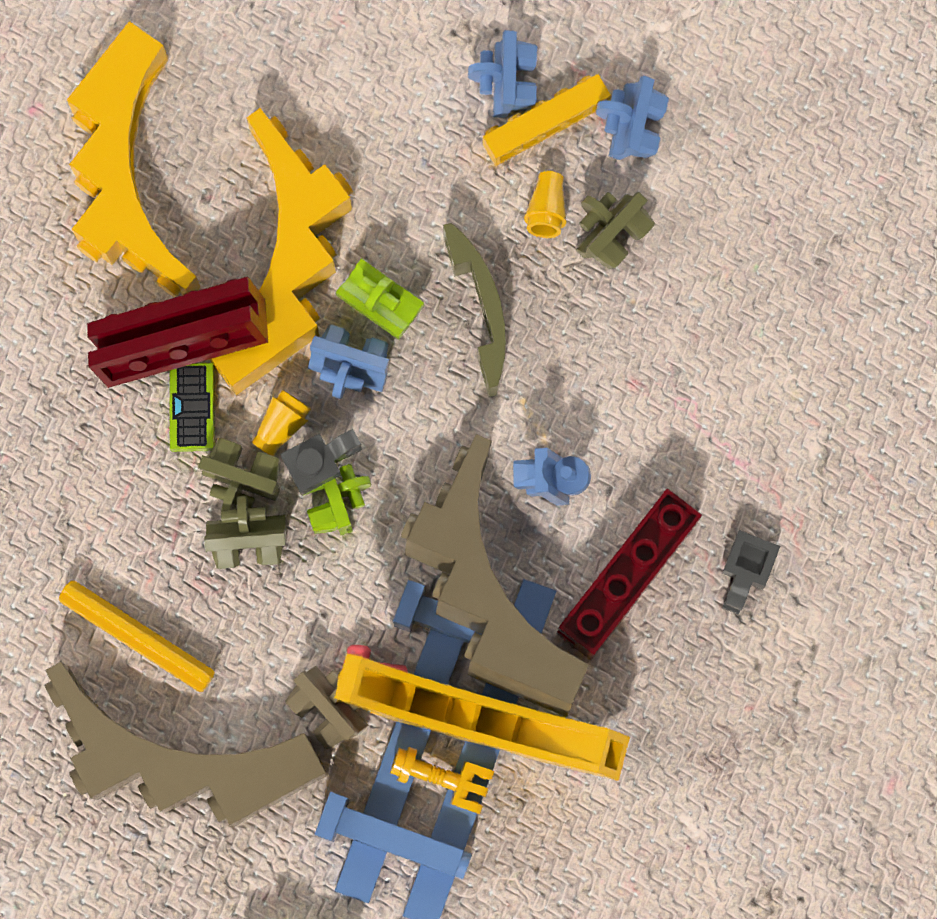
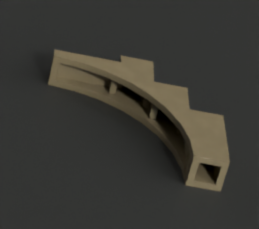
(509, 650)
(115, 756)

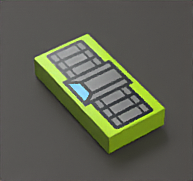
(192, 408)

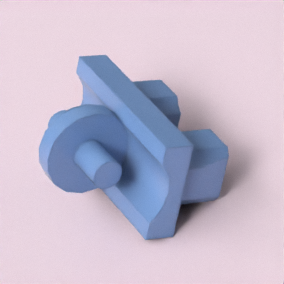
(508, 57)
(627, 118)
(347, 365)
(551, 476)

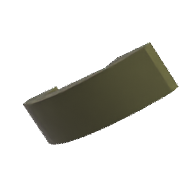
(464, 260)

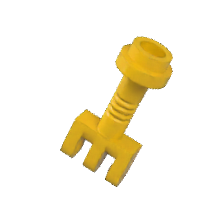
(407, 765)

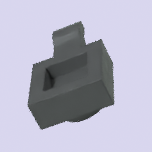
(314, 463)
(749, 565)

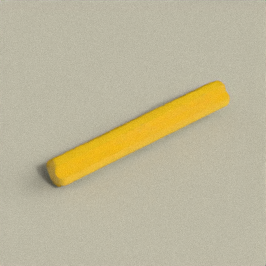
(136, 636)

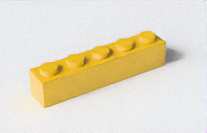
(545, 119)

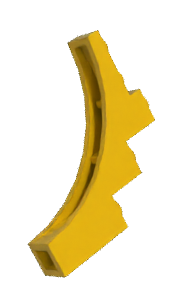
(111, 104)
(299, 261)
(481, 718)

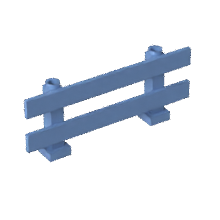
(376, 828)

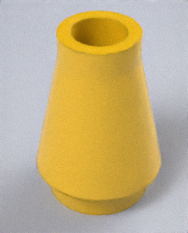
(547, 208)
(281, 421)

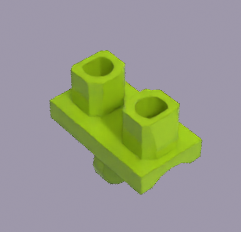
(380, 299)
(333, 514)

